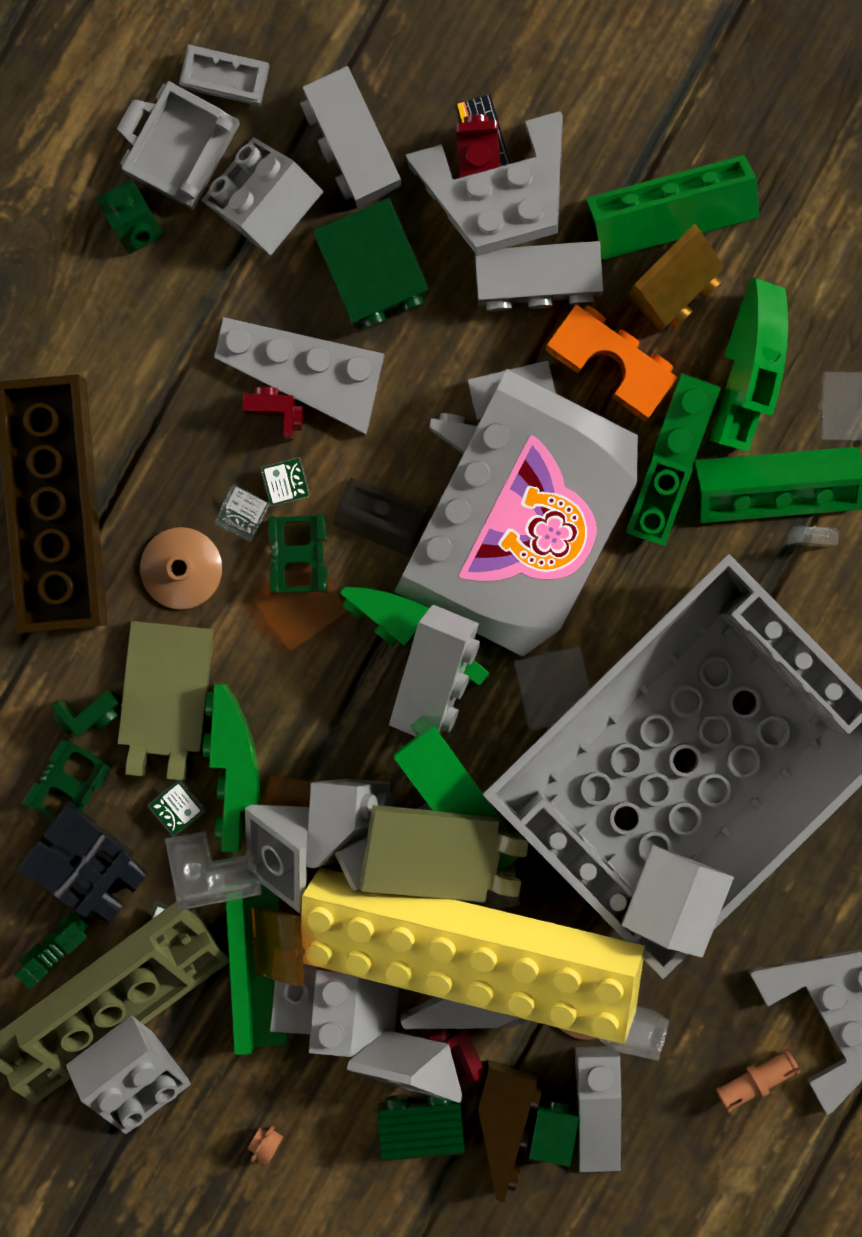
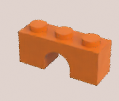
(643, 378)

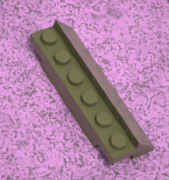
(132, 979)

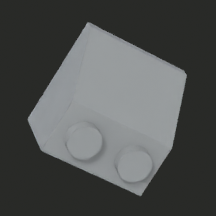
(341, 815)
(349, 1013)

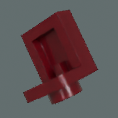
(268, 402)
(463, 1053)

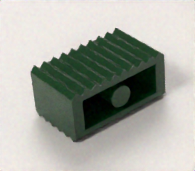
(419, 1128)

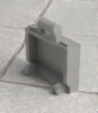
(177, 144)

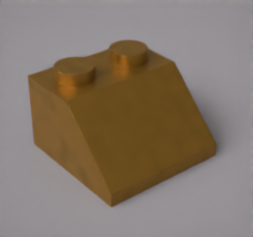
(676, 280)

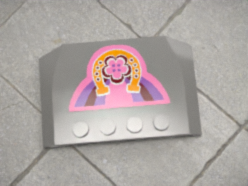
(524, 515)

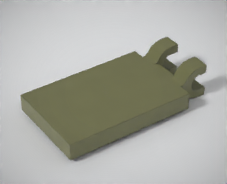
(165, 694)
(438, 854)

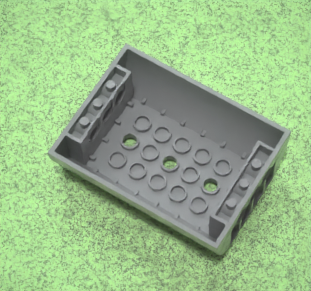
(756, 776)

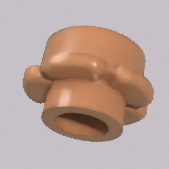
(265, 1145)

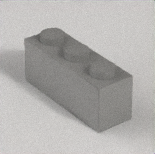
(350, 138)
(539, 275)
(435, 670)

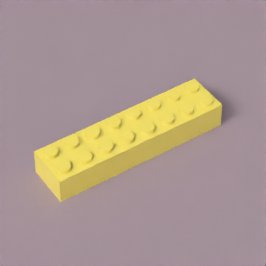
(474, 956)

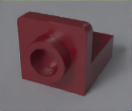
(477, 145)

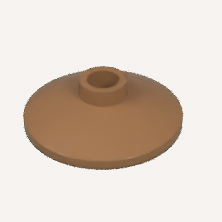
(202, 571)

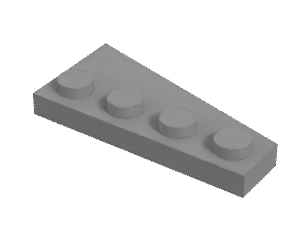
(315, 371)

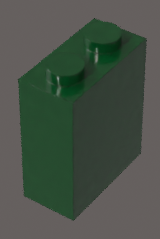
(372, 264)

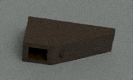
(503, 1110)

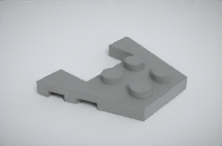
(502, 203)
(837, 993)

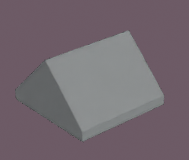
(279, 847)
(677, 902)
(410, 1065)

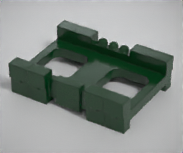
(311, 553)
(57, 777)
(42, 956)

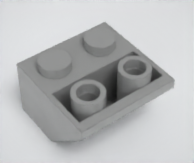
(262, 195)
(127, 1075)

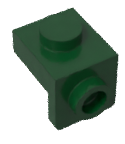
(130, 216)
(97, 714)

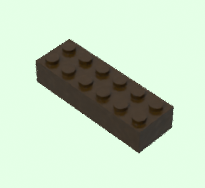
(51, 504)

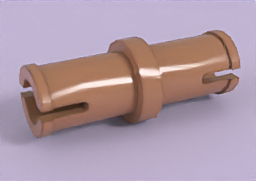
(757, 1080)

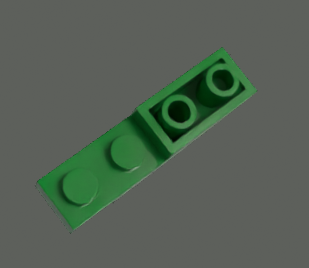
(759, 358)
(672, 459)
(396, 619)
(231, 748)

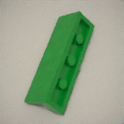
(670, 205)
(779, 484)
(442, 777)
(249, 992)

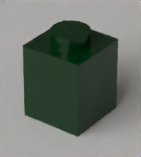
(553, 1132)

